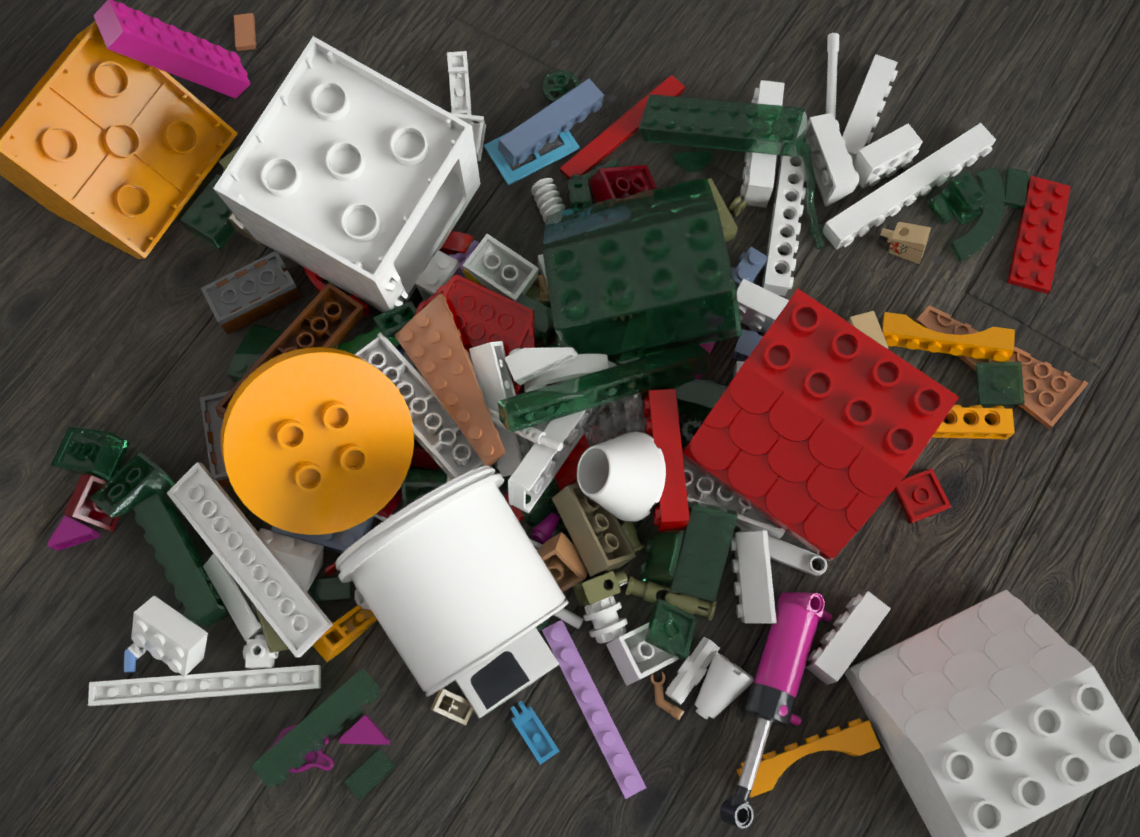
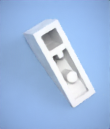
(532, 362)

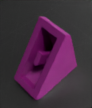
(70, 534)
(365, 732)

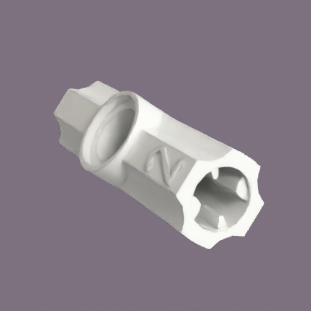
(692, 670)

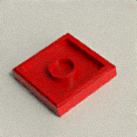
(921, 496)

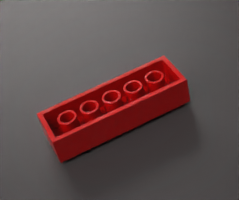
(663, 426)

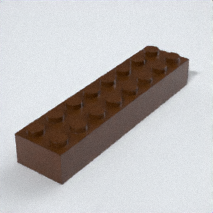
(320, 324)

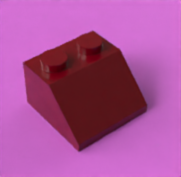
(84, 509)

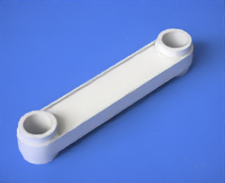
(791, 554)

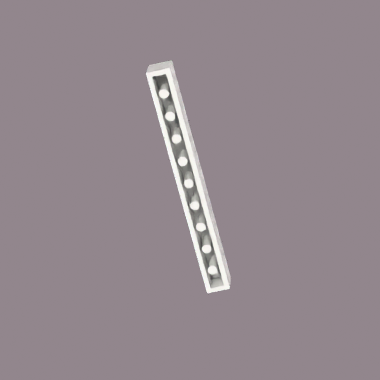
(908, 186)

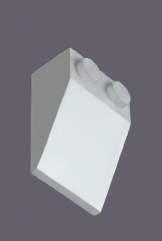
(501, 268)
(636, 657)

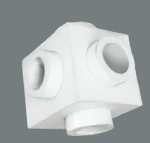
(258, 654)

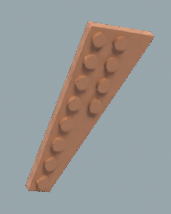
(444, 363)
(1045, 388)

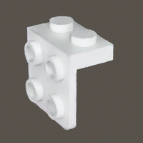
(436, 274)

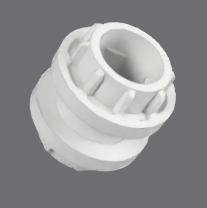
(605, 620)

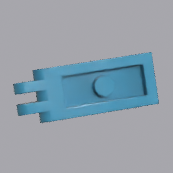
(534, 733)

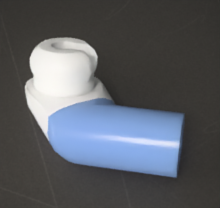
(130, 656)

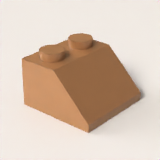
(563, 561)

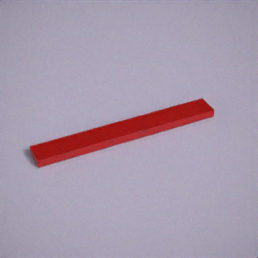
(617, 132)

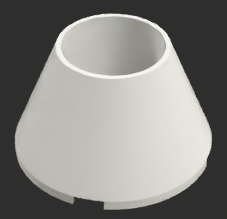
(624, 475)

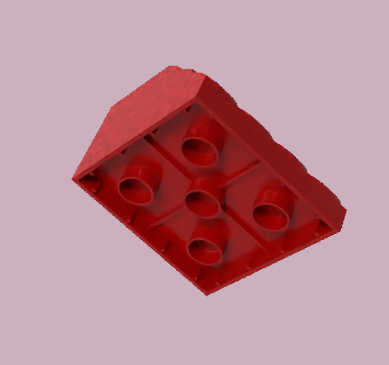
(818, 426)

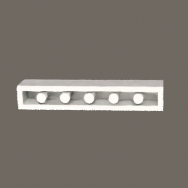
(869, 104)
(496, 383)

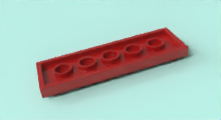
(1039, 235)

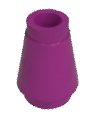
(545, 529)

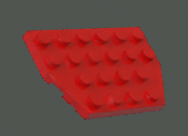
(486, 317)

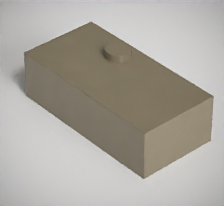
(593, 531)

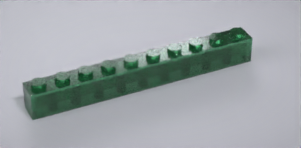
(602, 387)

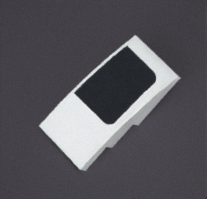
(507, 672)

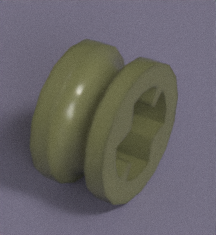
(738, 206)

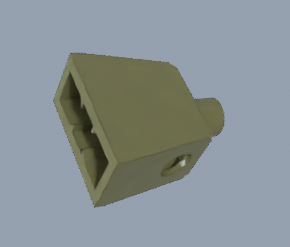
(593, 590)

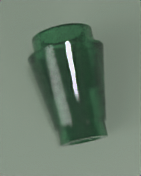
(940, 206)

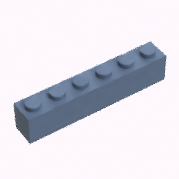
(550, 122)

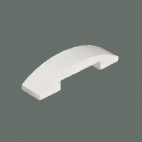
(459, 82)
(574, 368)

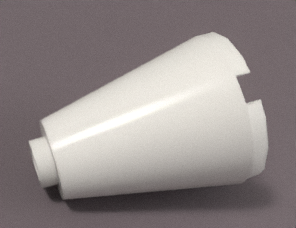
(721, 686)

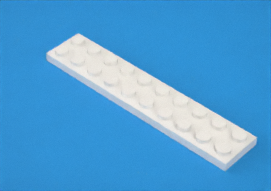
(249, 560)

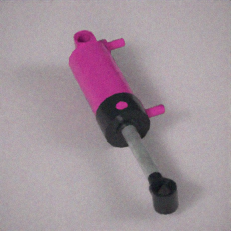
(776, 688)

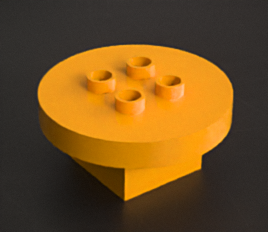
(316, 441)

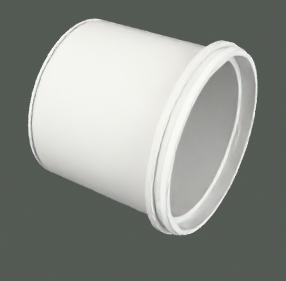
(452, 578)

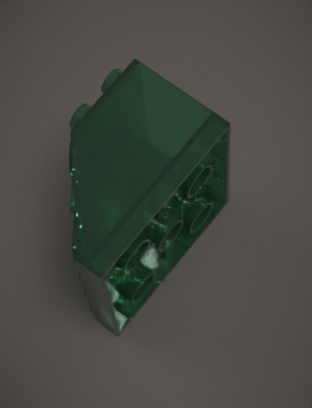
(646, 256)

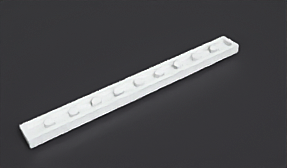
(204, 685)

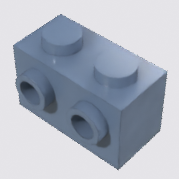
(749, 266)

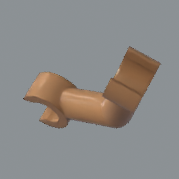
(542, 283)
(661, 702)

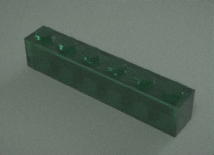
(311, 732)

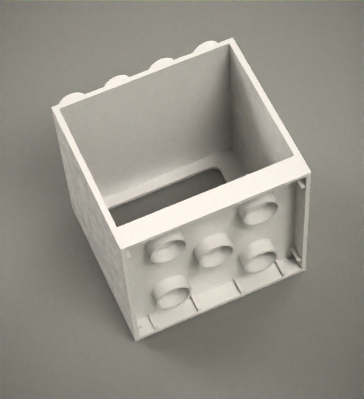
(352, 176)

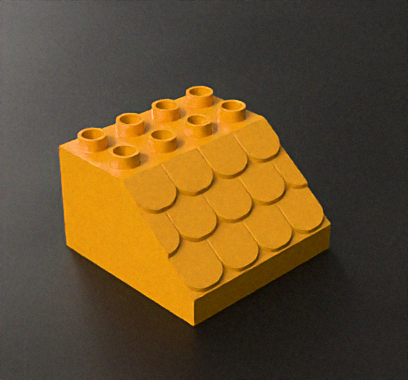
(111, 144)

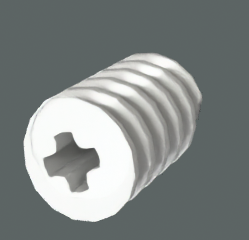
(547, 197)

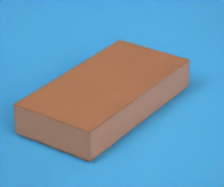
(245, 32)

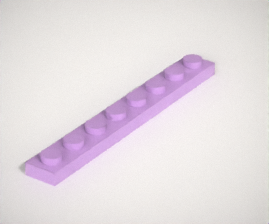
(594, 709)

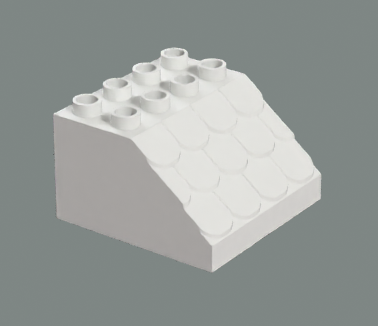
(993, 719)

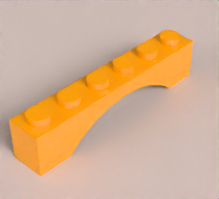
(989, 344)
(853, 740)

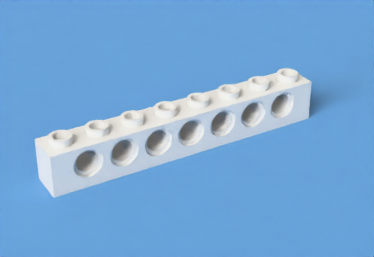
(782, 207)

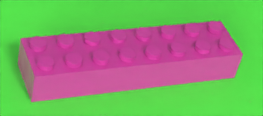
(170, 49)

